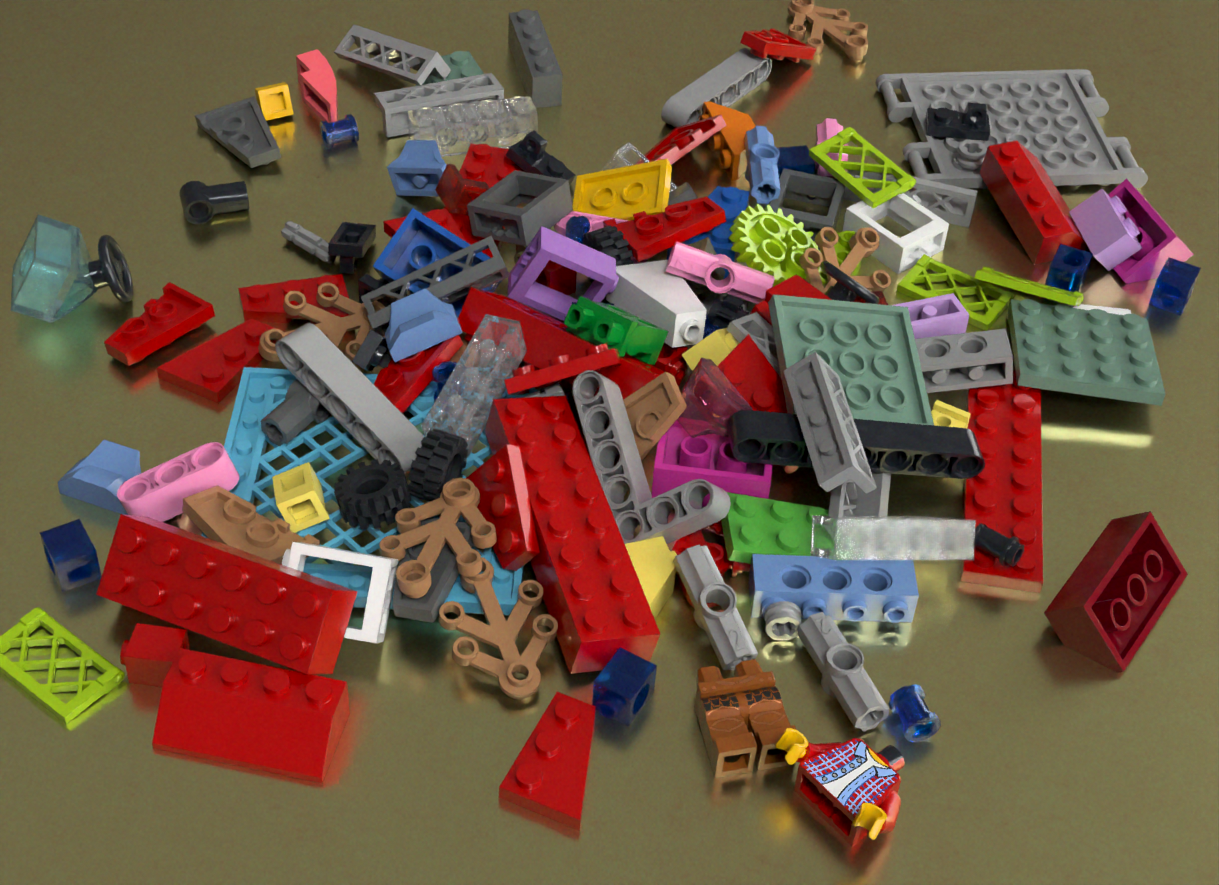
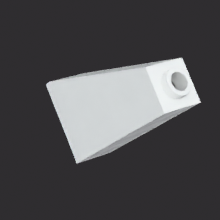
(661, 300)

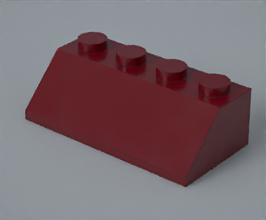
(1117, 591)

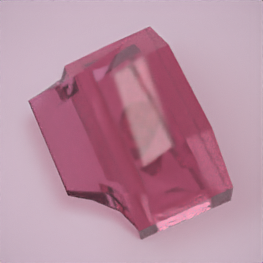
(709, 401)

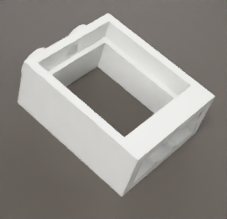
(902, 253)
(379, 590)

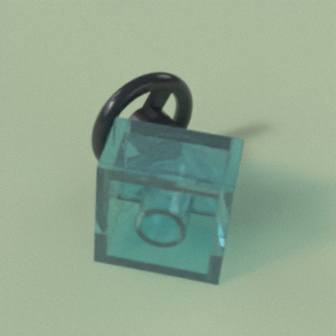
(58, 273)

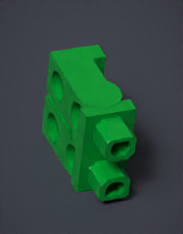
(618, 328)

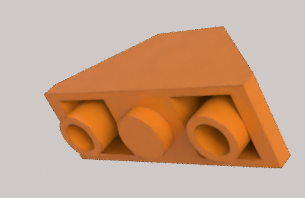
(729, 141)

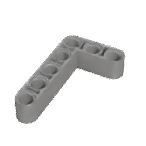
(629, 472)

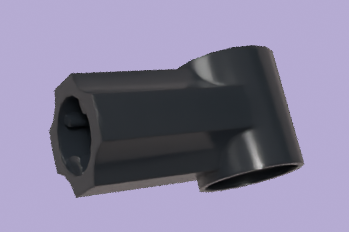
(204, 201)

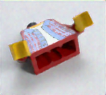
(847, 783)

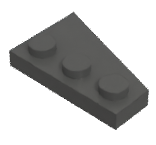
(242, 131)
(443, 578)

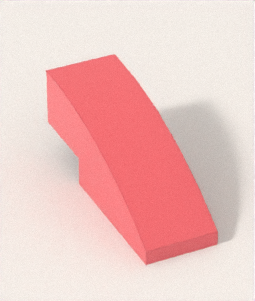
(318, 85)

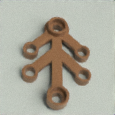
(854, 45)
(862, 245)
(330, 324)
(456, 499)
(500, 633)

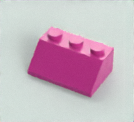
(1155, 237)
(707, 458)

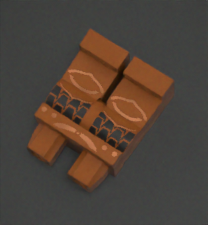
(740, 718)

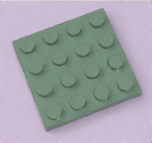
(865, 345)
(1084, 352)

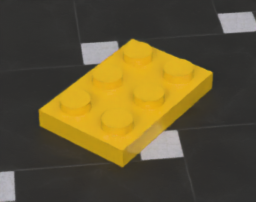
(624, 190)

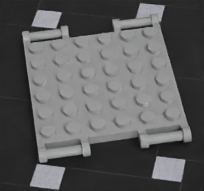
(1030, 106)

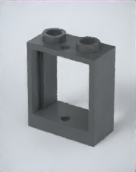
(798, 187)
(546, 200)

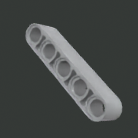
(720, 85)
(349, 396)

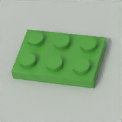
(767, 527)

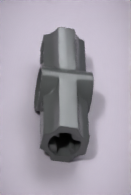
(293, 414)

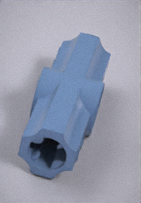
(762, 165)

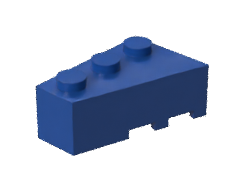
(733, 202)

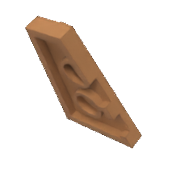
(651, 412)
(237, 524)

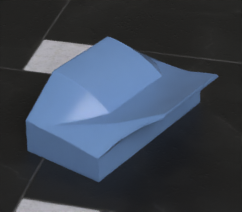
(417, 169)
(419, 323)
(101, 474)

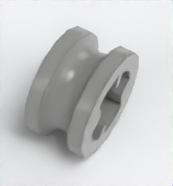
(971, 154)
(782, 620)

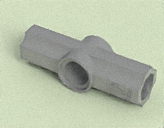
(705, 586)
(843, 671)

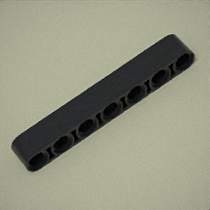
(887, 445)

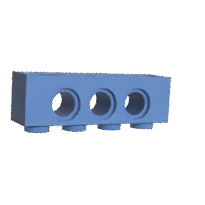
(836, 587)

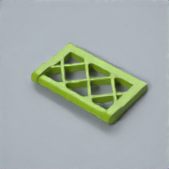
(858, 185)
(946, 273)
(989, 275)
(87, 691)

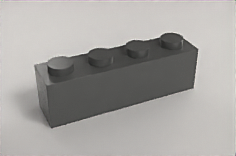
(535, 58)

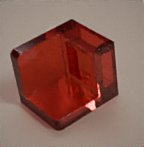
(457, 191)

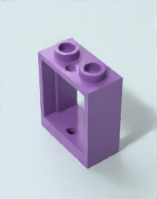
(569, 253)

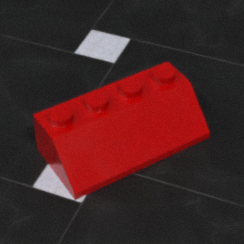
(1029, 201)
(251, 715)

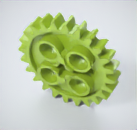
(771, 243)

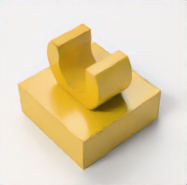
(274, 101)

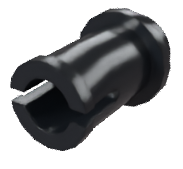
(1001, 547)

